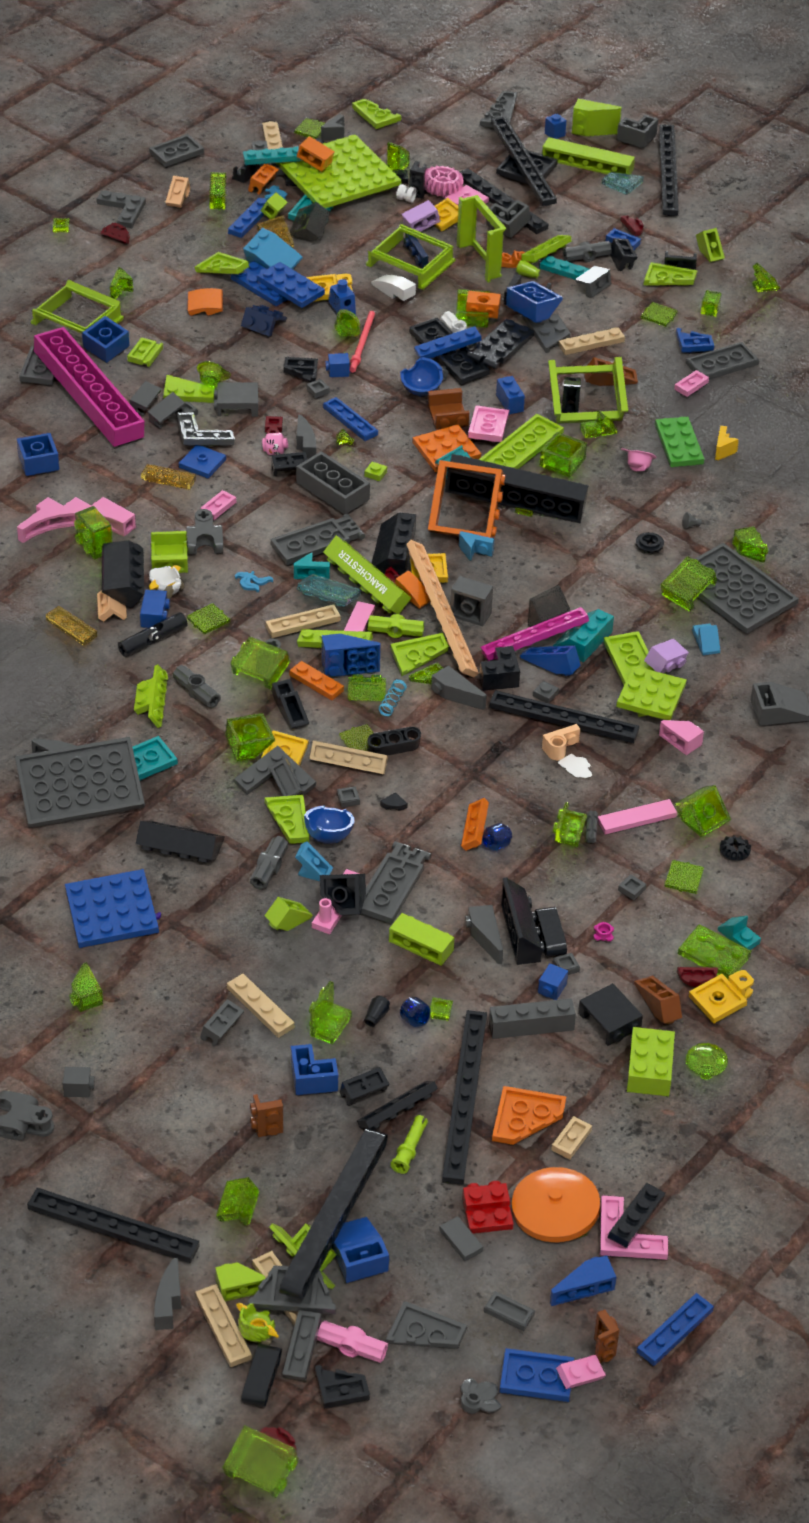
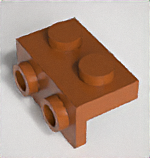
(266, 1117)
(606, 1336)

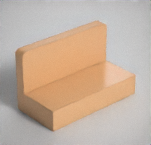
(108, 606)

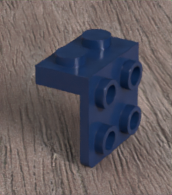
(261, 319)

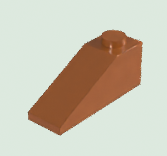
(606, 378)
(660, 999)

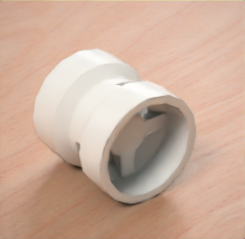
(406, 193)

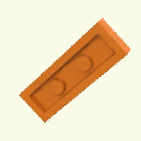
(316, 680)
(474, 824)

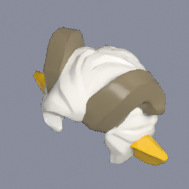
(166, 580)

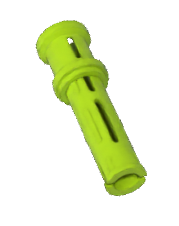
(406, 1151)

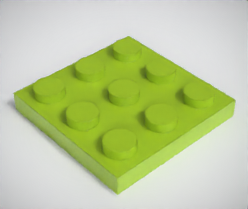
(651, 693)

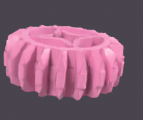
(443, 180)

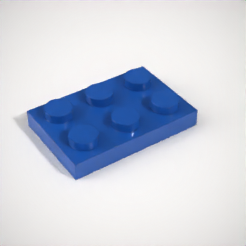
(533, 1375)

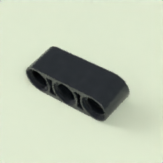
(400, 736)
(551, 931)
(261, 1375)

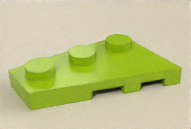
(374, 115)
(222, 264)
(669, 275)
(188, 390)
(418, 651)
(289, 815)

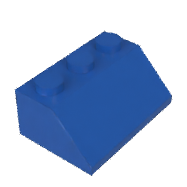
(533, 301)

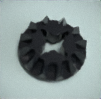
(645, 538)
(728, 850)

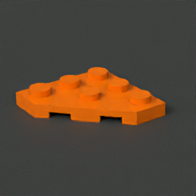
(525, 1113)

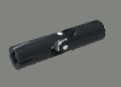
(154, 633)

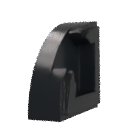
(394, 801)

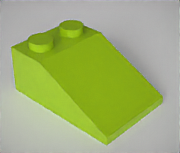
(595, 118)

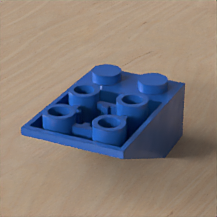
(349, 655)
(360, 1250)

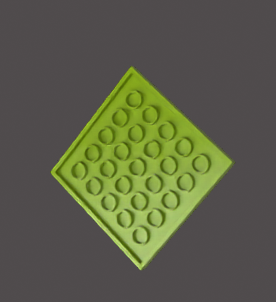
(351, 175)

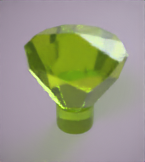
(342, 437)

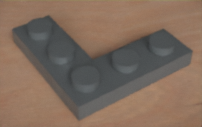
(131, 206)
(192, 436)
(260, 772)

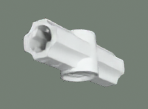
(455, 325)

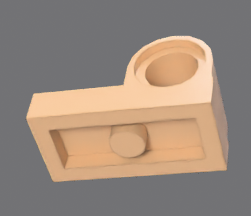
(178, 190)
(555, 742)

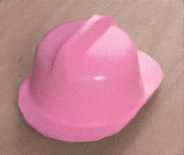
(639, 459)

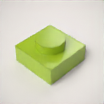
(375, 471)

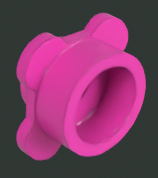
(603, 932)

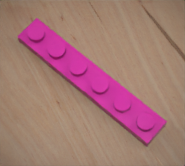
(537, 632)

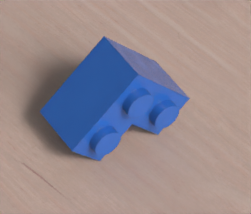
(312, 1075)

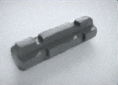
(591, 828)

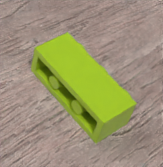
(421, 939)

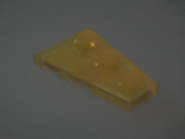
(279, 227)

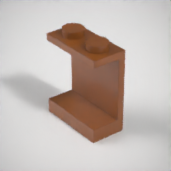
(447, 408)

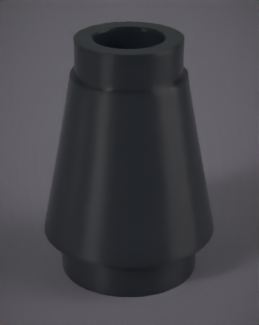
(377, 1009)

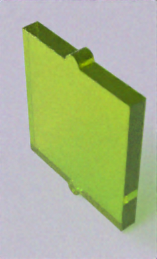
(309, 128)
(659, 314)
(208, 618)
(357, 737)
(684, 876)

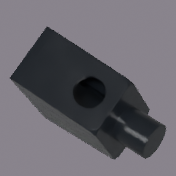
(571, 391)

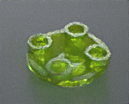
(707, 1060)

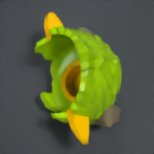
(256, 1325)

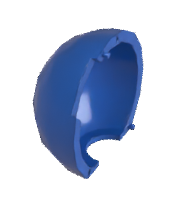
(422, 377)
(328, 824)

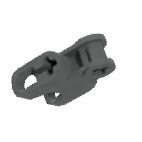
(204, 533)
(23, 1116)

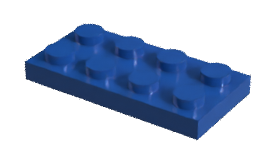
(249, 280)
(290, 284)

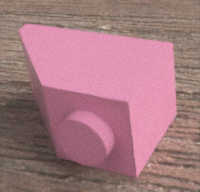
(682, 735)

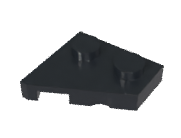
(302, 368)
(341, 1387)

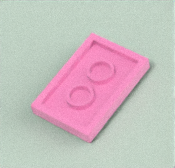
(488, 424)

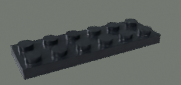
(456, 361)

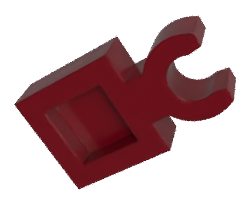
(273, 424)

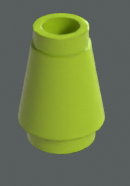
(526, 269)

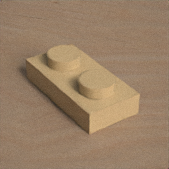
(571, 1137)

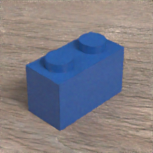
(510, 395)
(154, 607)

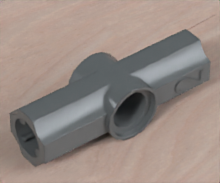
(587, 251)
(196, 686)
(269, 862)

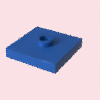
(202, 461)

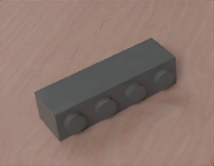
(532, 1018)

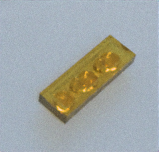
(168, 476)
(71, 625)

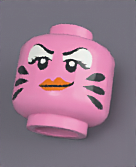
(274, 443)

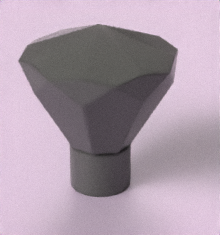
(689, 521)

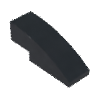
(289, 704)

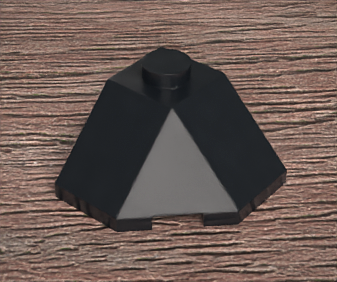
(344, 891)

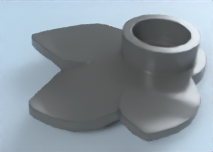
(479, 1396)

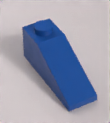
(553, 658)
(589, 1279)

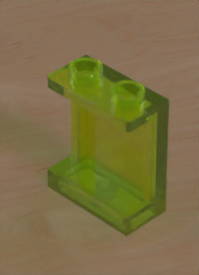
(472, 319)
(687, 582)
(260, 661)
(261, 1461)

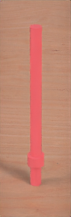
(356, 358)

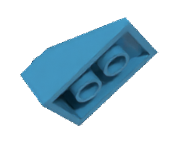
(269, 249)

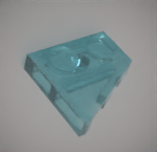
(622, 182)

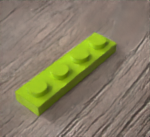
(546, 248)
(313, 638)

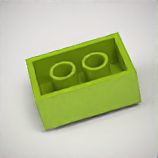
(651, 1061)

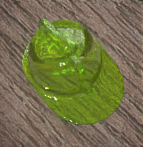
(347, 323)
(212, 373)

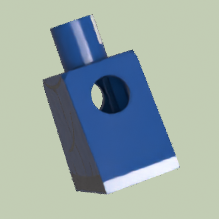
(341, 297)

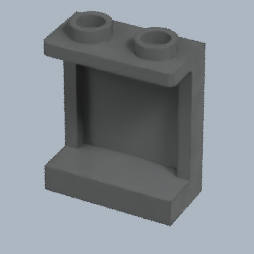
(236, 396)

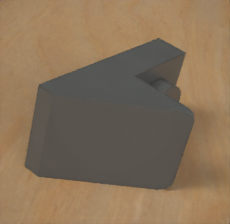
(333, 129)

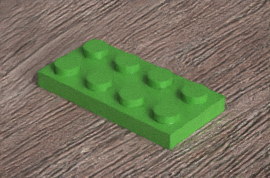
(679, 441)

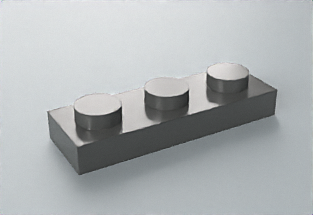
(302, 1345)

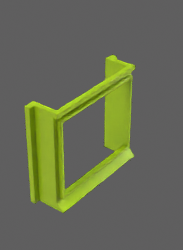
(467, 233)
(425, 275)
(49, 306)
(619, 386)

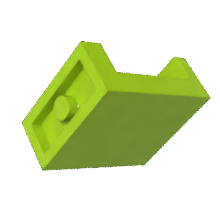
(169, 550)

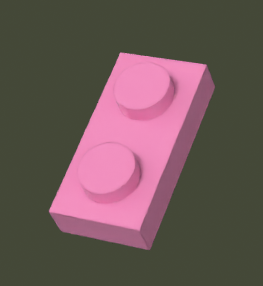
(691, 383)
(220, 503)
(580, 1371)

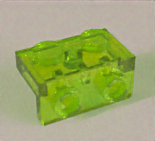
(366, 688)
(570, 826)
(238, 1201)

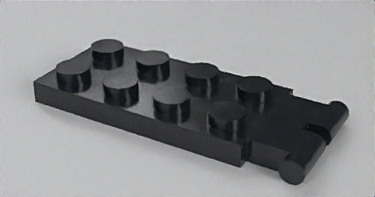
(501, 343)

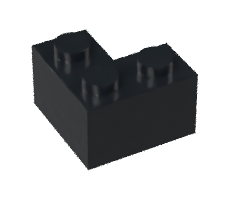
(501, 672)

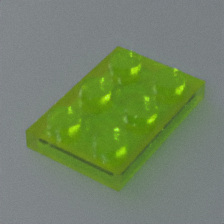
(714, 950)

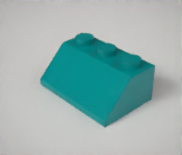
(589, 635)

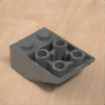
(778, 704)

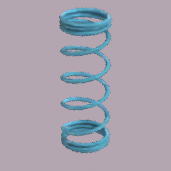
(387, 705)

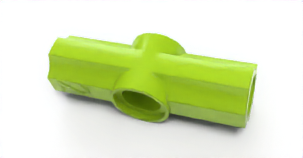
(396, 626)

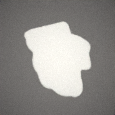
(576, 766)

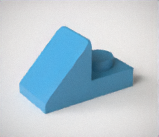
(473, 543)
(707, 638)
(312, 863)

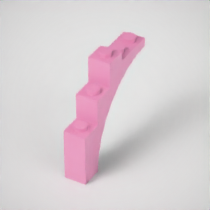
(53, 515)

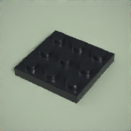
(510, 170)

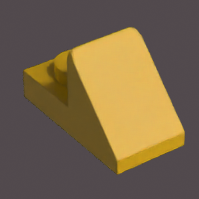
(725, 445)

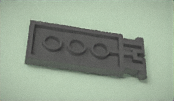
(315, 538)
(393, 882)

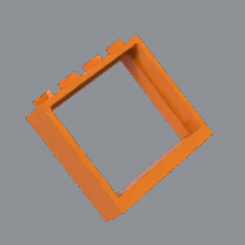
(438, 495)

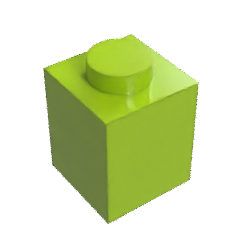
(274, 206)

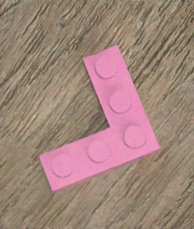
(641, 1247)

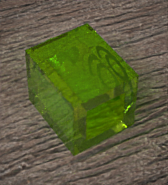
(711, 303)

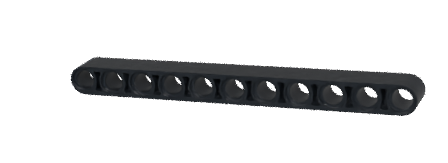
(333, 1214)

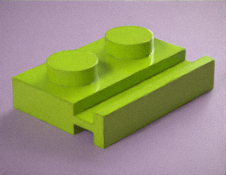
(145, 352)

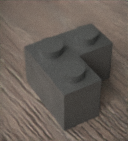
(637, 132)
(512, 218)

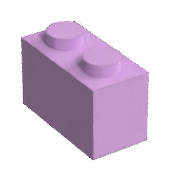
(421, 216)
(666, 656)

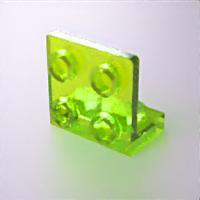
(326, 1017)

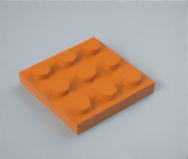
(442, 441)

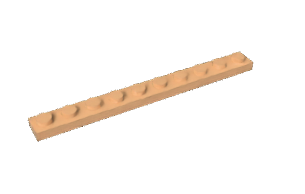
(442, 609)

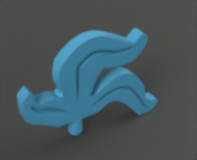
(272, 190)
(246, 579)

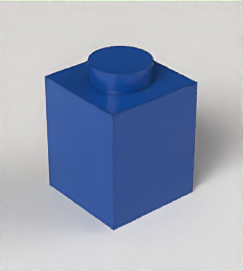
(555, 126)
(338, 365)
(553, 981)

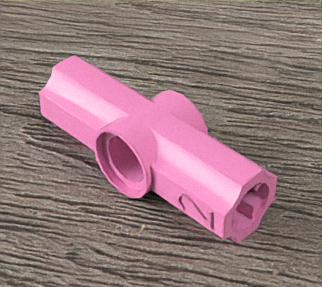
(352, 1341)

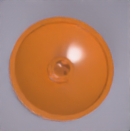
(555, 1204)

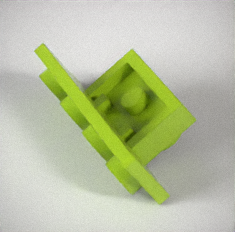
(151, 696)
(295, 1243)

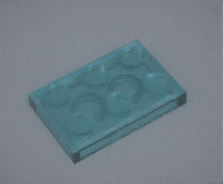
(328, 590)

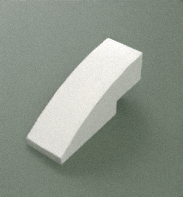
(395, 286)

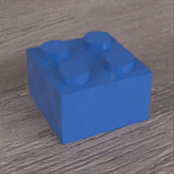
(105, 339)
(38, 454)

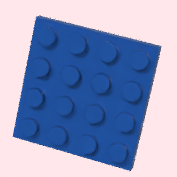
(111, 908)

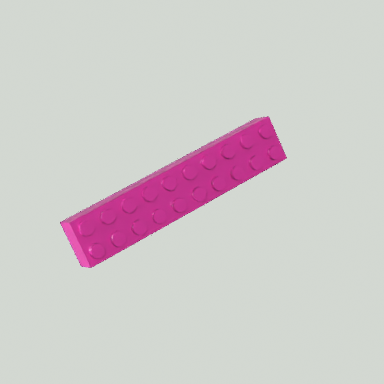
(89, 386)

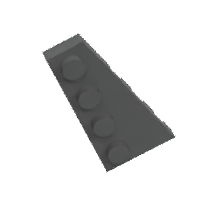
(503, 107)

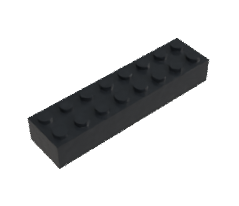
(521, 489)

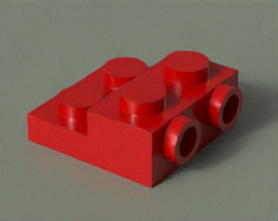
(487, 1207)

